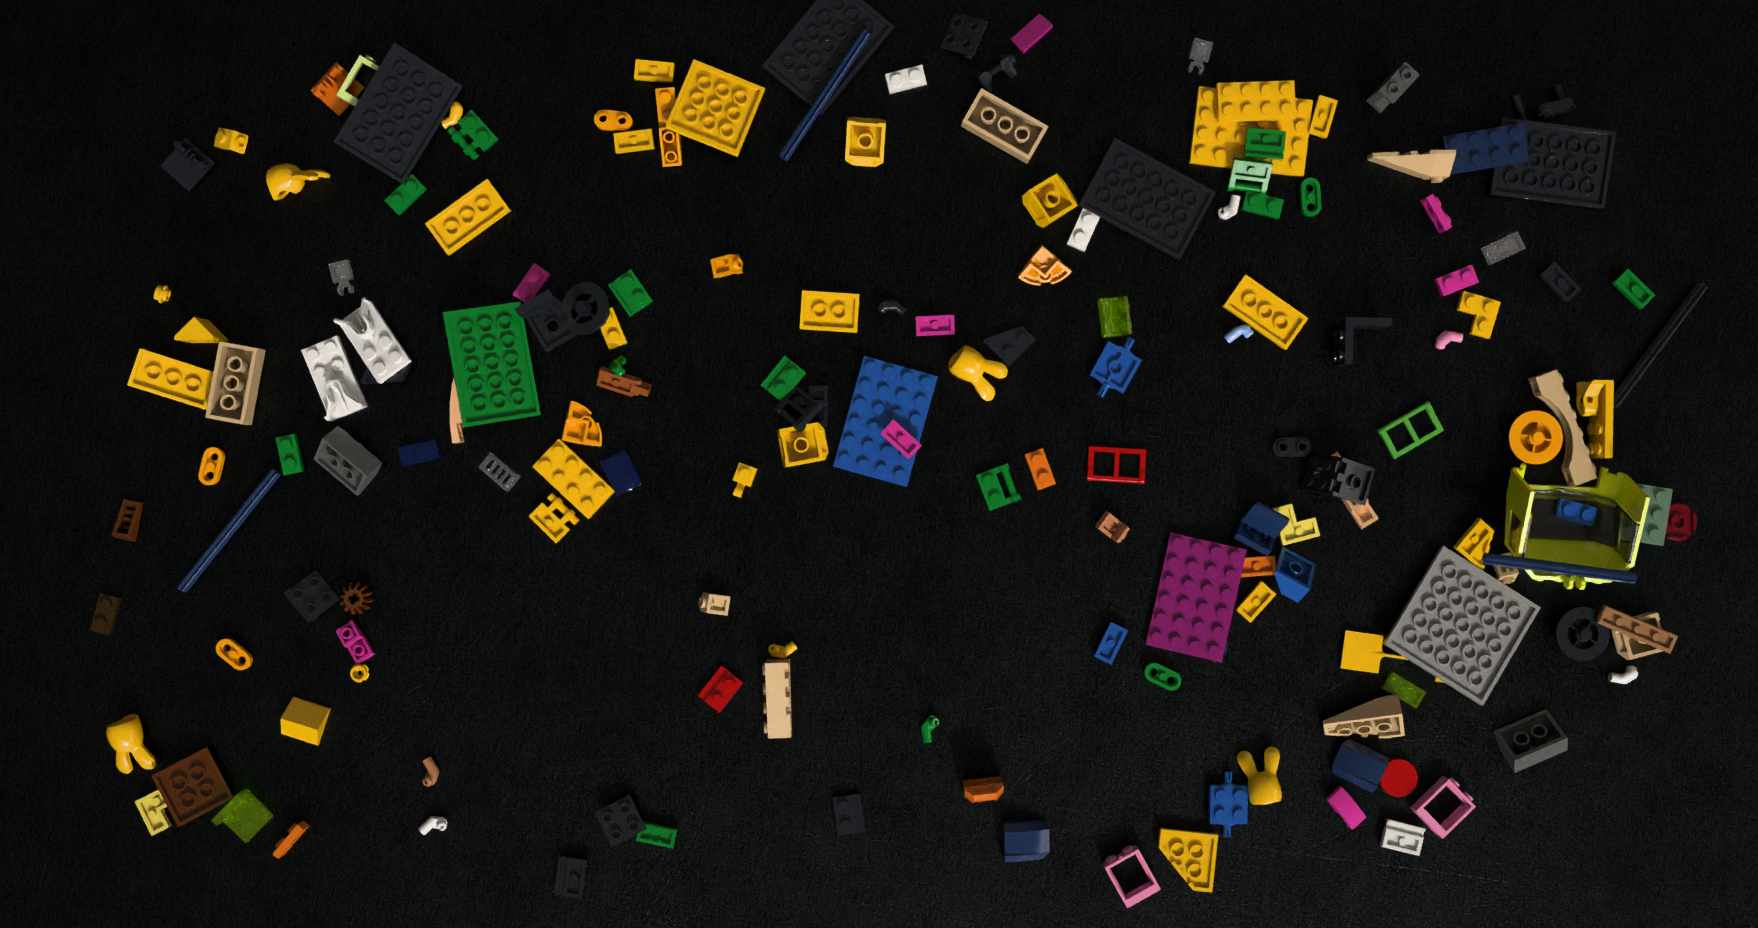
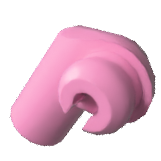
(1447, 336)

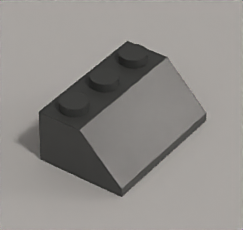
(347, 460)
(1531, 740)

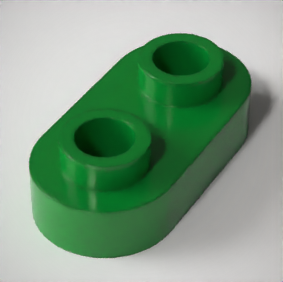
(1312, 198)
(1162, 675)

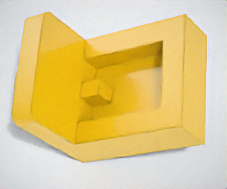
(231, 140)

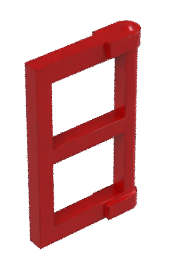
(1142, 460)

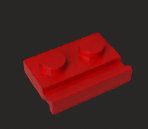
(720, 688)

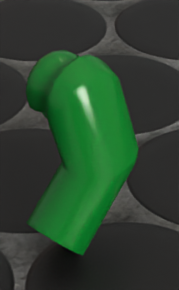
(616, 365)
(926, 728)

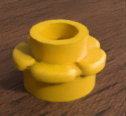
(162, 293)
(356, 676)

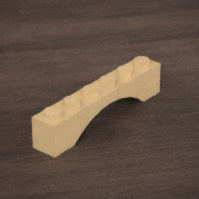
(1577, 463)

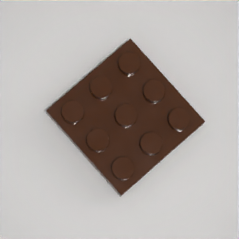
(192, 786)

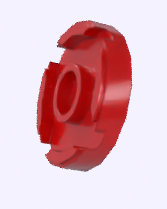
(1399, 778)

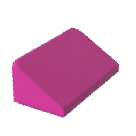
(1032, 33)

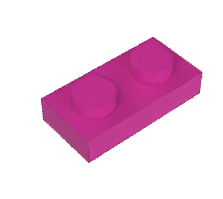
(1439, 218)
(1456, 280)
(531, 283)
(935, 325)
(901, 439)

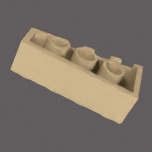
(777, 698)

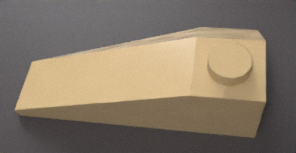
(1428, 166)
(1375, 717)

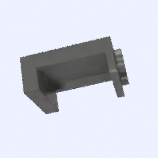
(1392, 87)

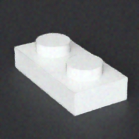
(905, 79)
(1083, 230)

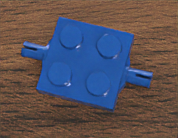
(1115, 367)
(1227, 803)

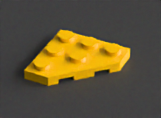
(1191, 855)

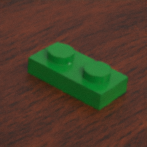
(405, 194)
(1262, 204)
(1633, 289)
(290, 454)

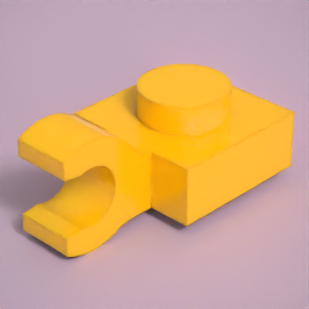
(744, 476)

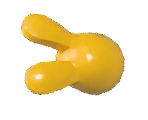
(289, 178)
(971, 365)
(127, 737)
(1262, 786)

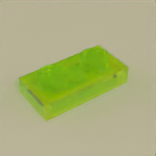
(1405, 690)

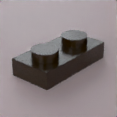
(105, 613)

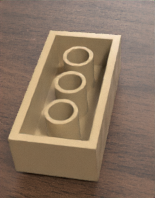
(1004, 126)
(235, 383)

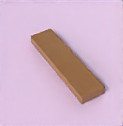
(1636, 629)

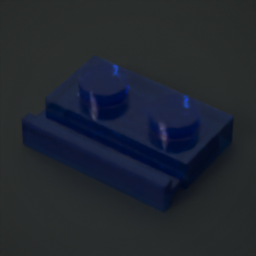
(621, 472)

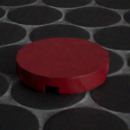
(1680, 523)

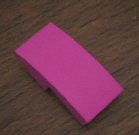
(355, 642)
(1346, 807)

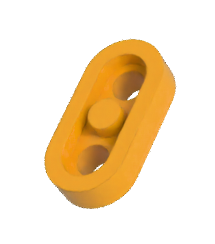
(612, 122)
(210, 465)
(234, 656)

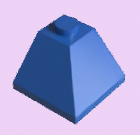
(1293, 574)

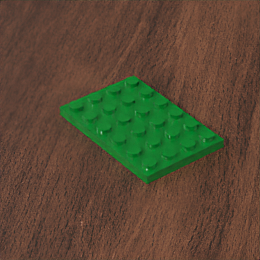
(491, 364)

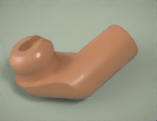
(432, 772)

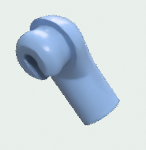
(1237, 331)

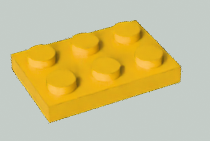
(829, 311)

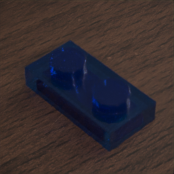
(419, 452)

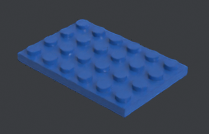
(881, 395)

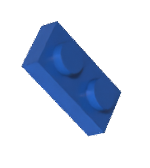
(1575, 512)
(1110, 643)

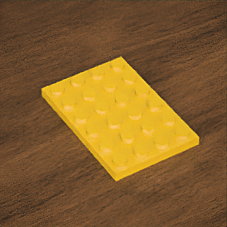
(1219, 143)

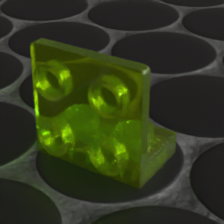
(244, 815)

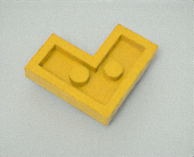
(1484, 313)

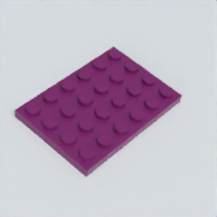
(1196, 597)

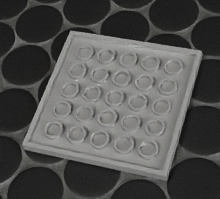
(1461, 625)

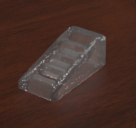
(512, 480)

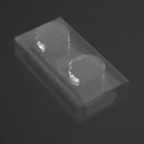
(1503, 248)

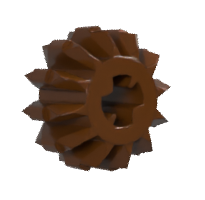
(349, 600)

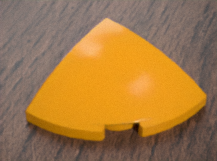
(1044, 268)
(581, 427)

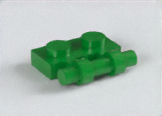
(477, 130)

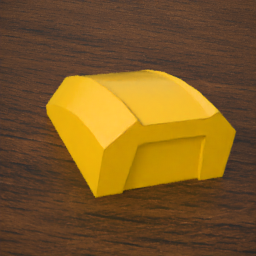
(865, 141)
(1049, 200)
(803, 446)

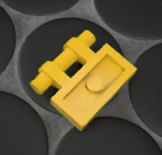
(550, 522)

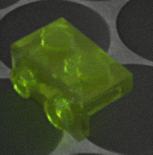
(1114, 317)

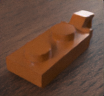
(623, 384)

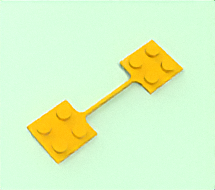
(1364, 652)

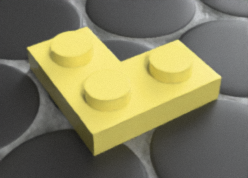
(1296, 530)
(152, 811)

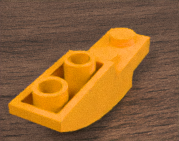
(669, 140)

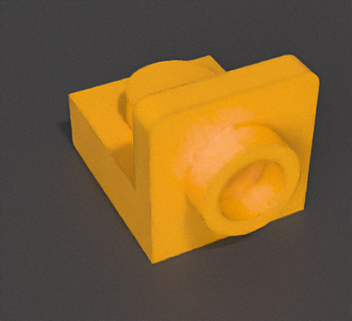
(726, 265)

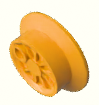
(1535, 437)

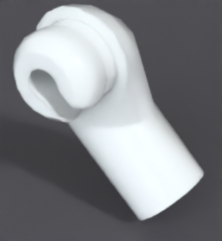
(1231, 209)
(1630, 674)
(433, 822)

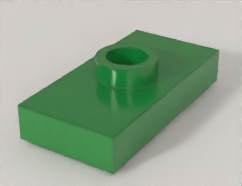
(658, 835)

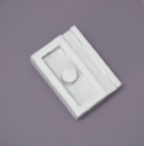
(1402, 837)

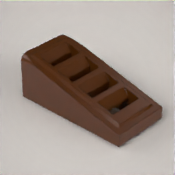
(121, 519)

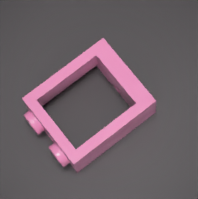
(1455, 818)
(1142, 891)

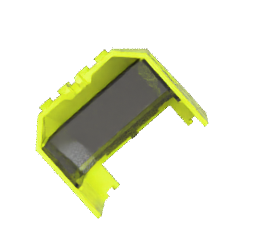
(1609, 544)

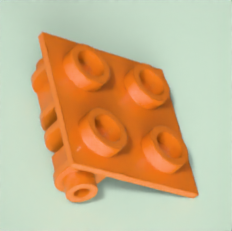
(330, 84)

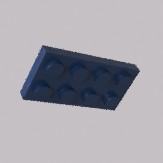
(1488, 148)

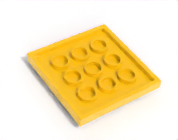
(715, 108)

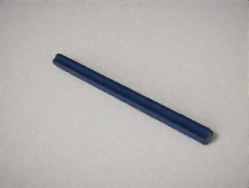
(824, 95)
(229, 529)
(1559, 568)

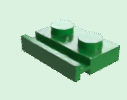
(1264, 144)
(630, 293)
(783, 378)

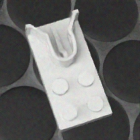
(374, 341)
(334, 378)

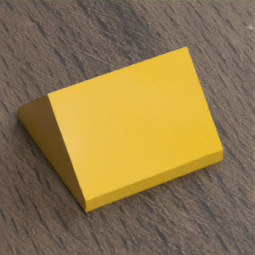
(200, 331)
(304, 720)

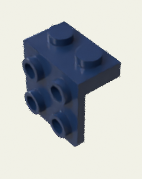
(1260, 527)

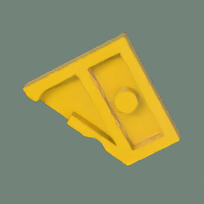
(1475, 542)

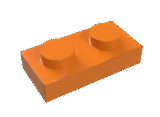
(1040, 469)
(1259, 566)
(295, 832)

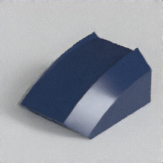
(1359, 765)
(1025, 840)

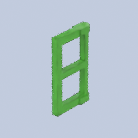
(1416, 441)

